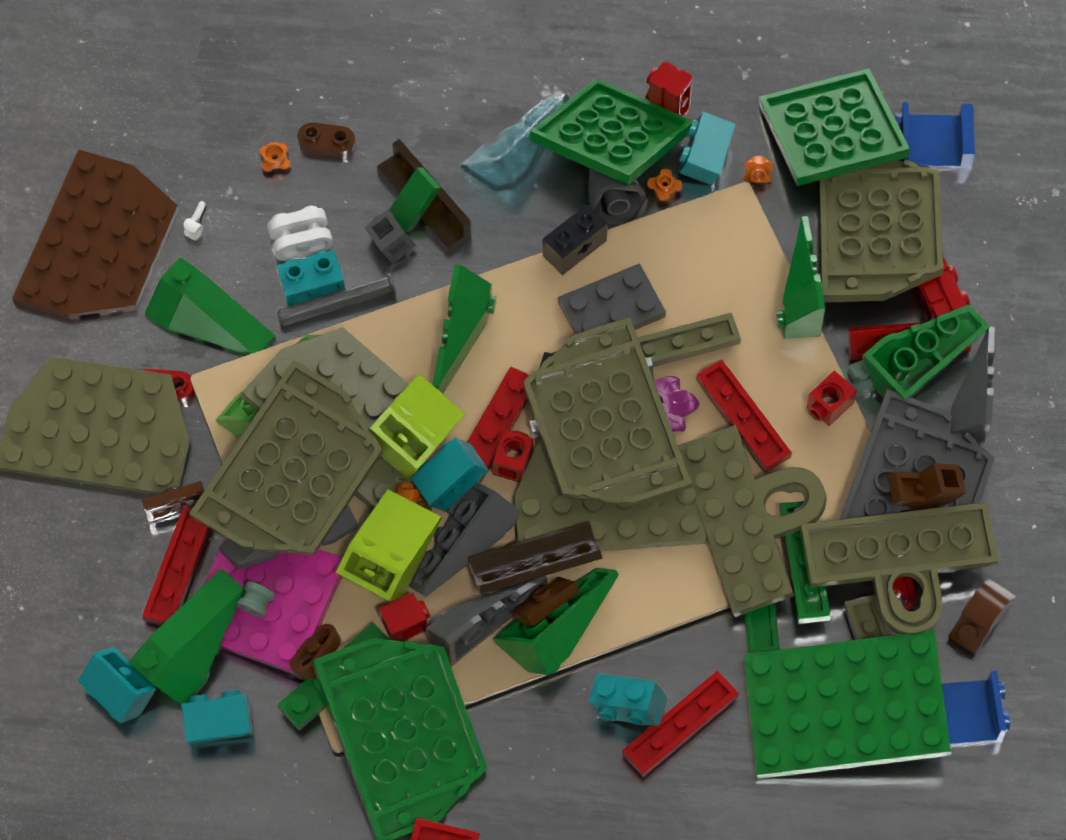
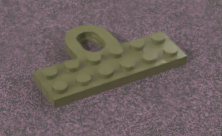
(737, 518)
(900, 546)

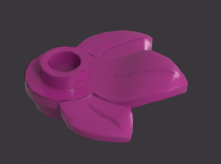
(676, 402)

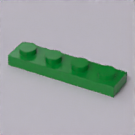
(809, 602)
(307, 699)

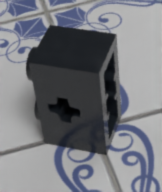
(575, 239)

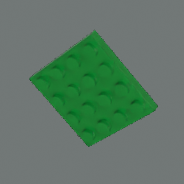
(834, 127)
(611, 131)

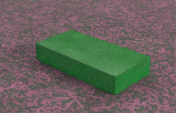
(414, 199)
(762, 629)

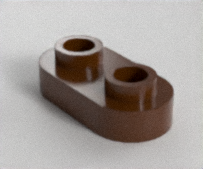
(325, 140)
(322, 642)

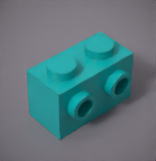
(706, 148)
(310, 277)
(449, 474)
(116, 685)
(628, 699)
(217, 718)

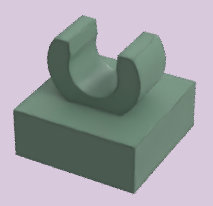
(858, 377)

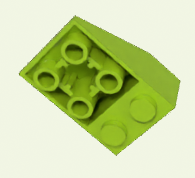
(415, 425)
(389, 546)

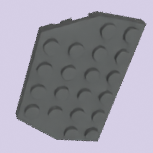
(910, 439)

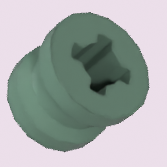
(255, 600)

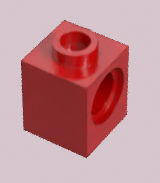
(833, 387)
(513, 467)
(404, 618)

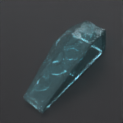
(513, 157)

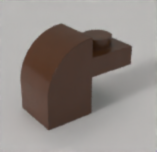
(928, 489)
(981, 615)

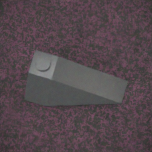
(974, 400)
(474, 621)

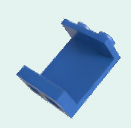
(939, 139)
(976, 711)

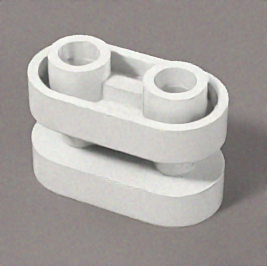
(299, 233)

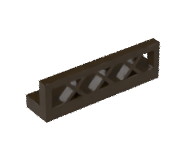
(443, 216)
(534, 557)

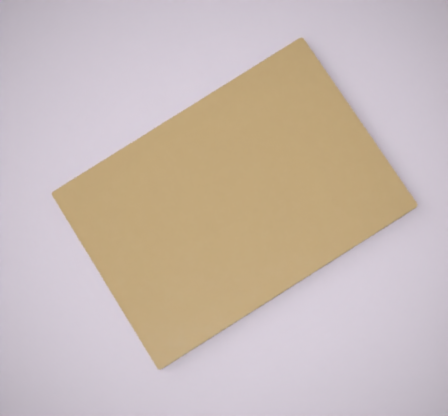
(702, 263)

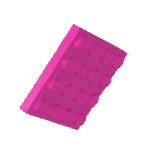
(303, 595)

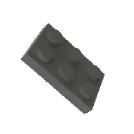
(613, 299)

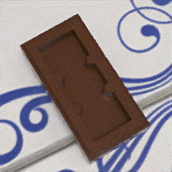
(172, 501)
(545, 601)

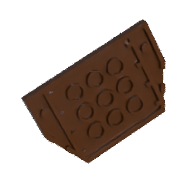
(97, 241)

